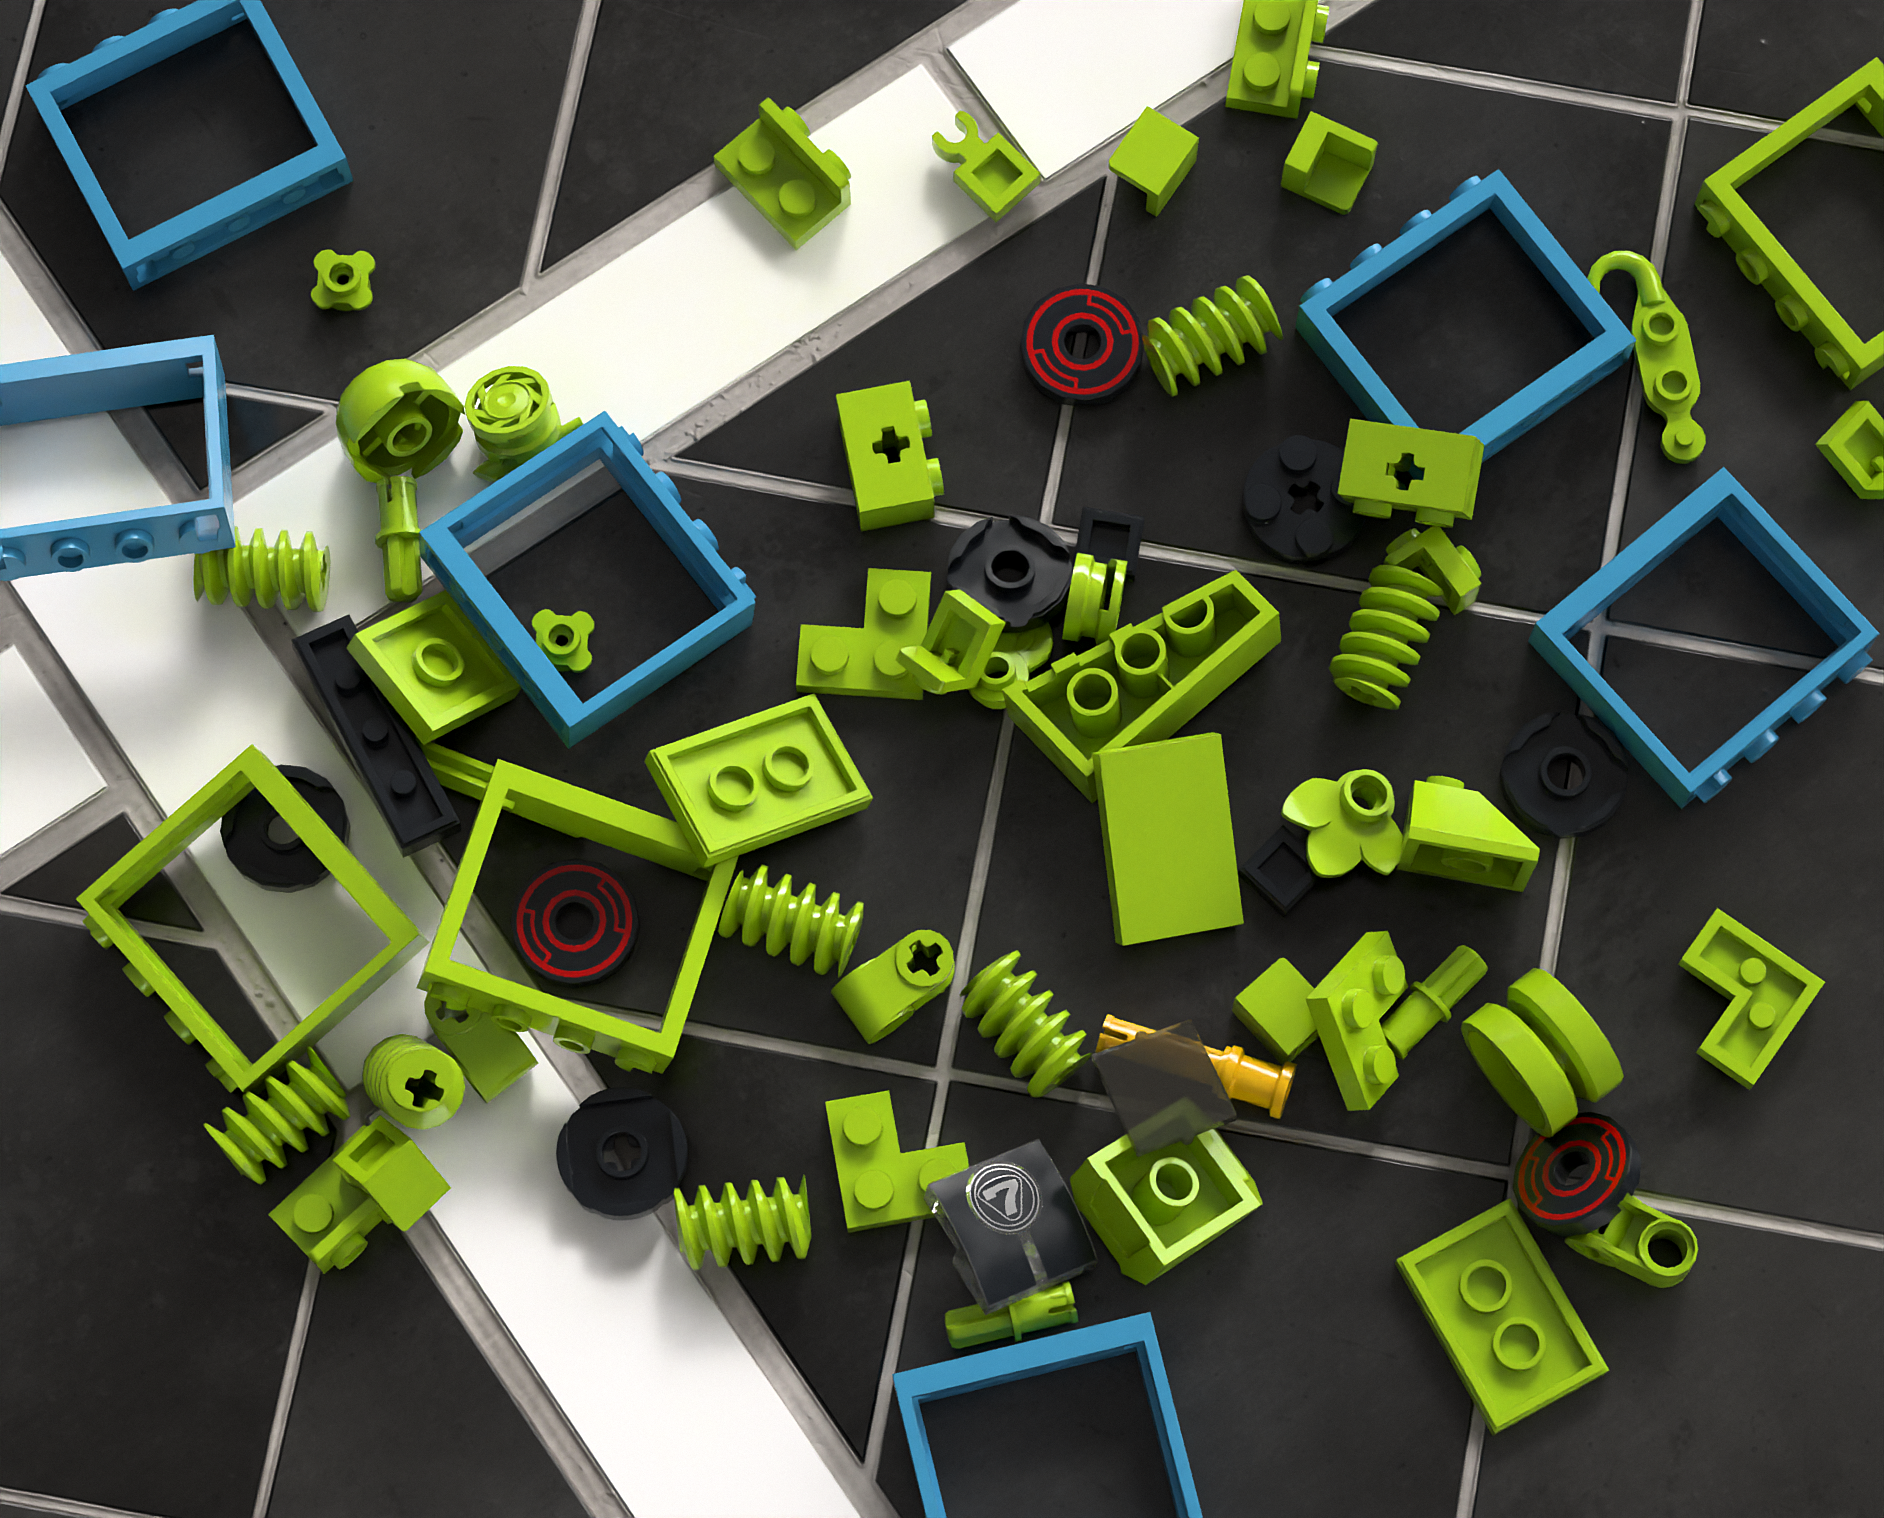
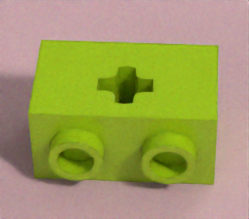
(881, 420)
(1380, 450)

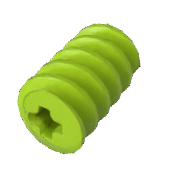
(1210, 332)
(265, 572)
(1382, 635)
(791, 921)
(1023, 1025)
(407, 1056)
(281, 1117)
(743, 1223)

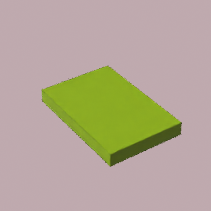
(758, 780)
(1168, 838)
(1501, 1316)

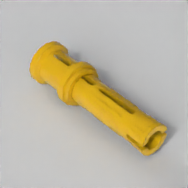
(1240, 1074)

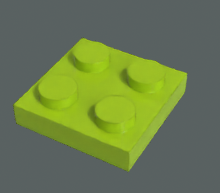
(433, 667)

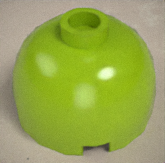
(398, 420)

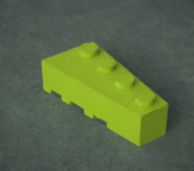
(1144, 677)

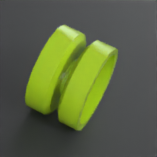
(1542, 1052)

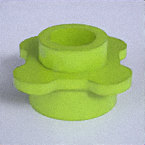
(346, 297)
(575, 628)

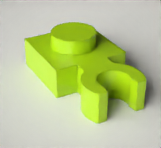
(989, 171)

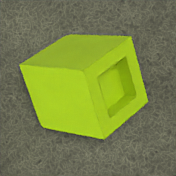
(1155, 157)
(1329, 163)
(1277, 1011)
(392, 1172)

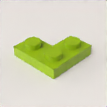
(865, 658)
(1764, 991)
(1347, 1018)
(874, 1177)

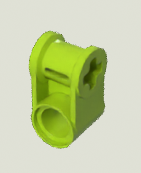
(885, 990)
(484, 1051)
(1627, 1241)

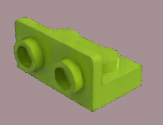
(1272, 56)
(786, 174)
(329, 1215)

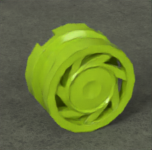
(514, 415)
(1087, 598)

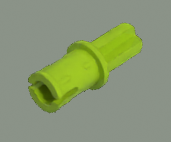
(399, 538)
(1432, 1000)
(1041, 1310)

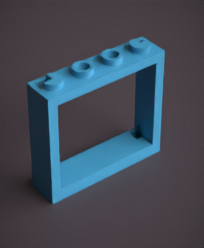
(228, 214)
(1423, 231)
(112, 382)
(658, 500)
(1787, 563)
(1040, 1357)

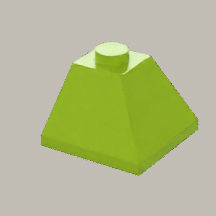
(1463, 837)

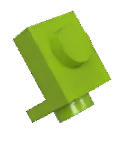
(1857, 449)
(1440, 562)
(954, 645)

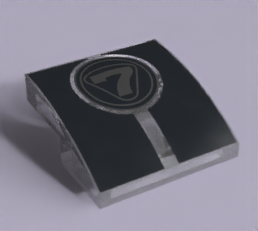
(1012, 1226)

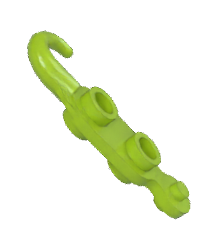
(1661, 354)

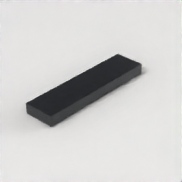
(376, 740)

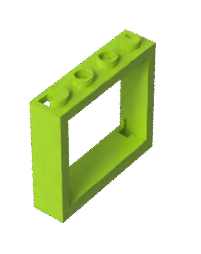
(1763, 257)
(151, 974)
(522, 1007)

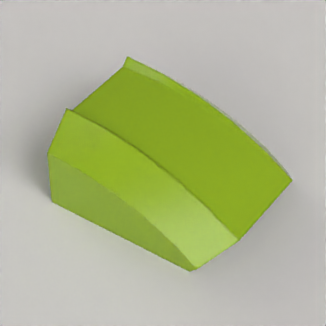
(1163, 1203)

